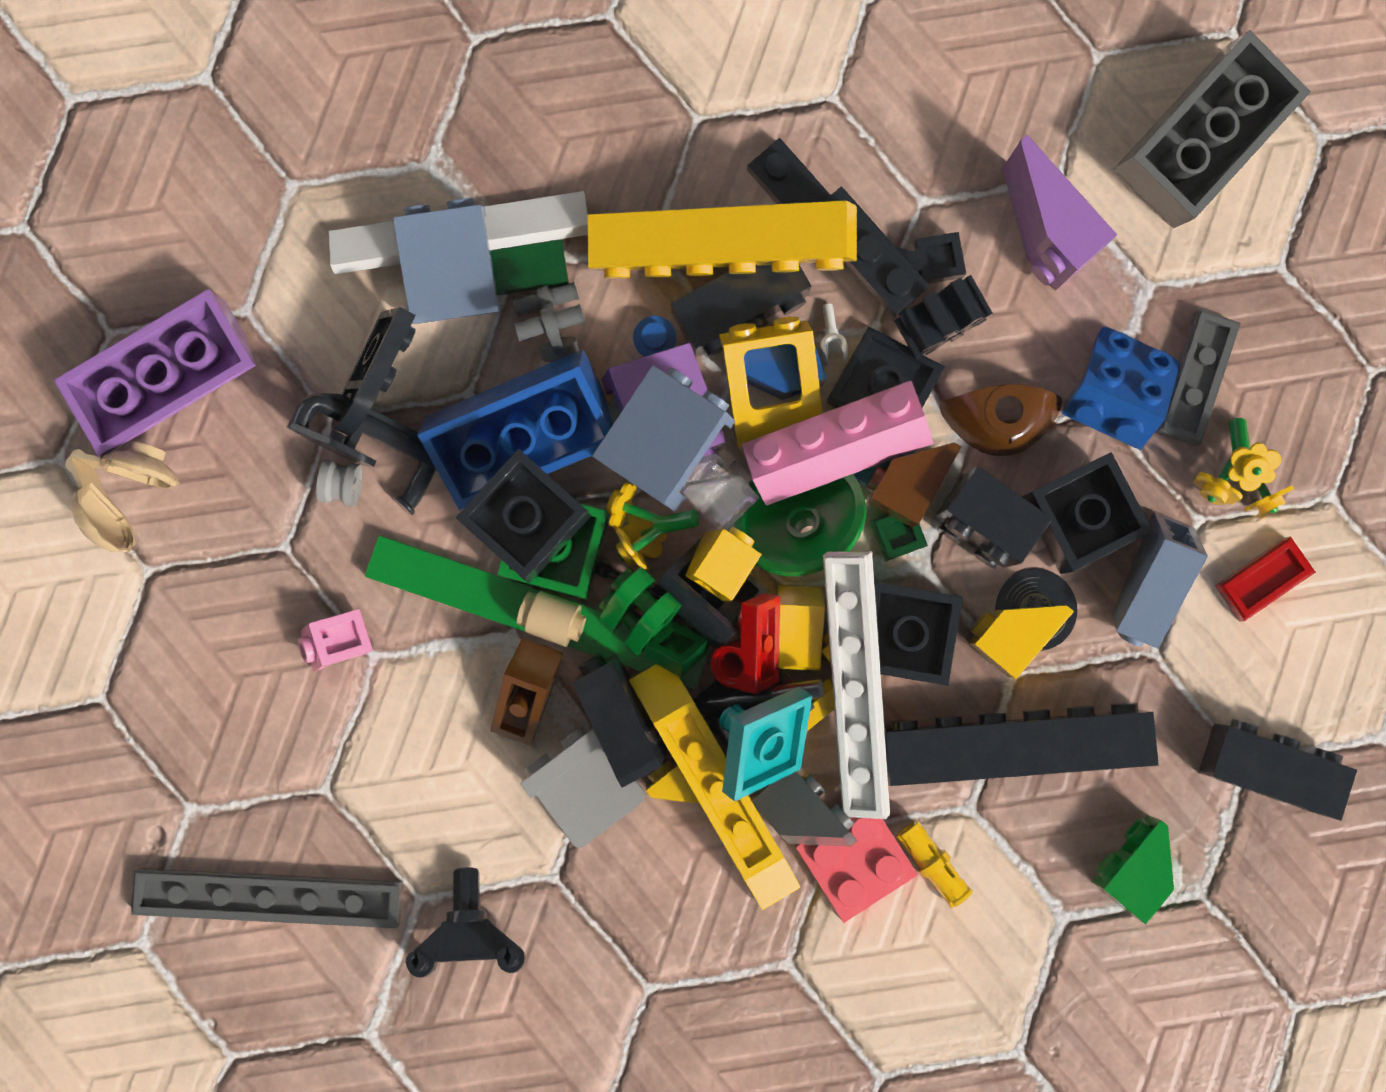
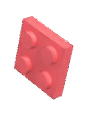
(859, 873)

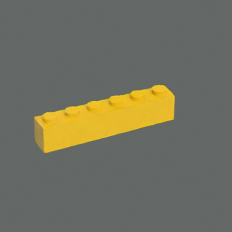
(722, 238)

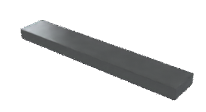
(266, 898)

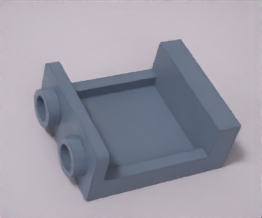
(446, 261)
(663, 434)

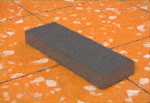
(1199, 376)

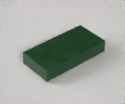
(529, 267)

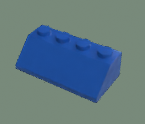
(548, 414)

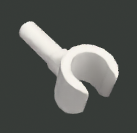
(832, 341)

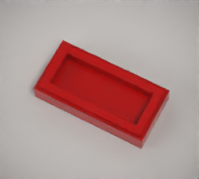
(1265, 579)

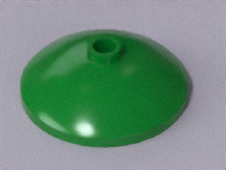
(832, 509)

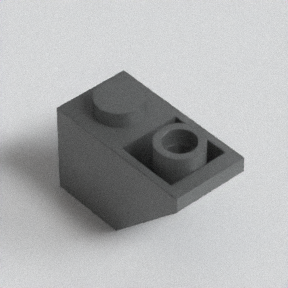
(801, 816)

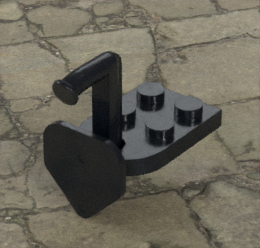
(353, 413)

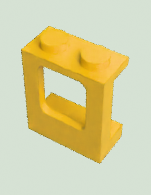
(759, 421)

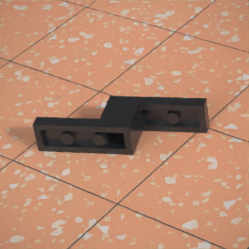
(878, 261)

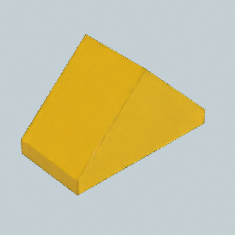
(801, 627)

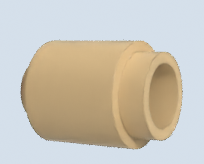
(551, 618)

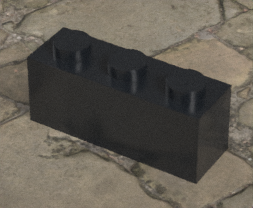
(737, 301)
(1278, 769)

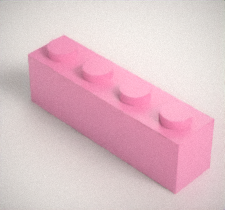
(838, 443)

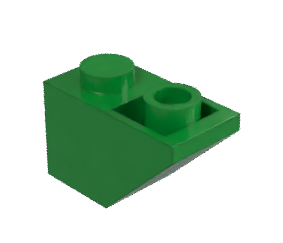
(1140, 871)

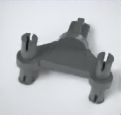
(550, 321)

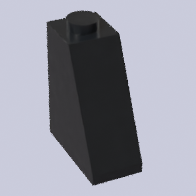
(619, 719)

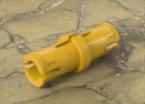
(934, 864)

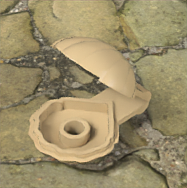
(92, 509)

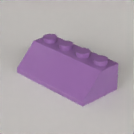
(156, 371)

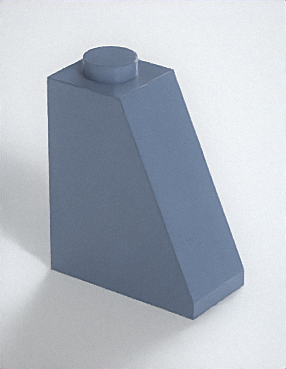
(1158, 581)

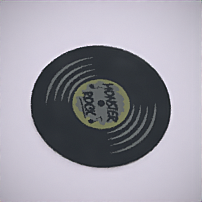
(1039, 589)

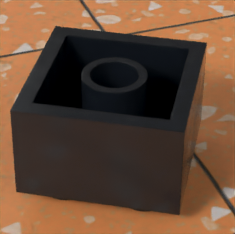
(1090, 514)
(523, 516)
(991, 519)
(916, 632)

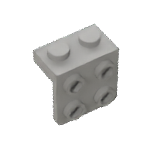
(581, 788)

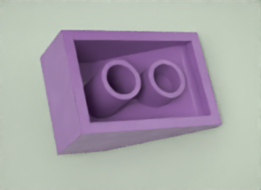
(1053, 218)

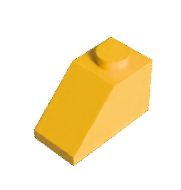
(1017, 635)

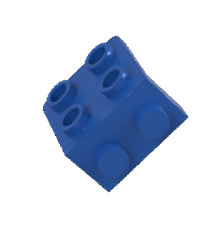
(1123, 388)

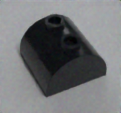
(701, 609)

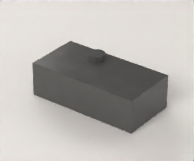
(1212, 130)

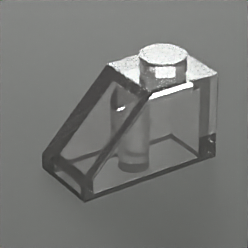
(719, 491)

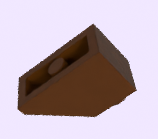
(910, 482)
(525, 691)

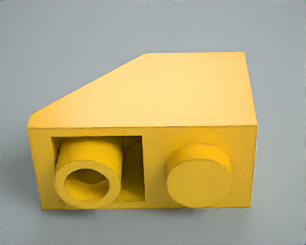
(723, 562)

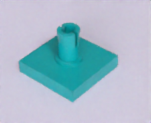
(764, 742)

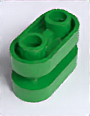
(630, 592)

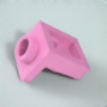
(334, 640)

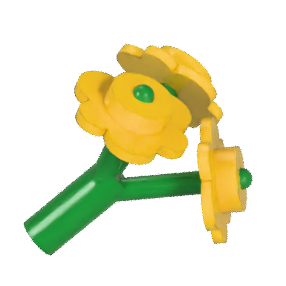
(1250, 467)
(643, 528)

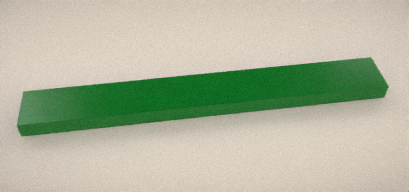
(494, 599)

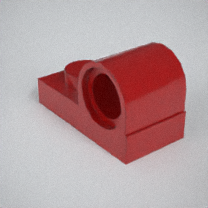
(756, 648)

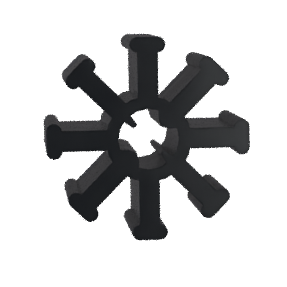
(943, 316)

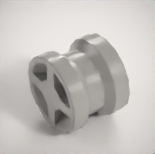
(339, 483)

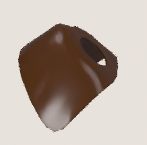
(976, 422)

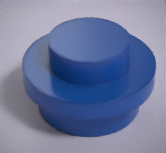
(654, 335)

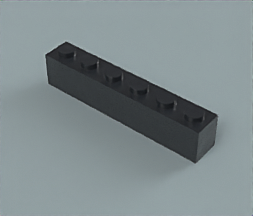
(1020, 746)

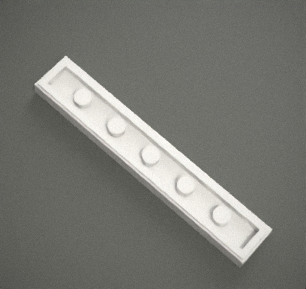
(506, 227)
(856, 683)

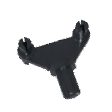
(465, 934)

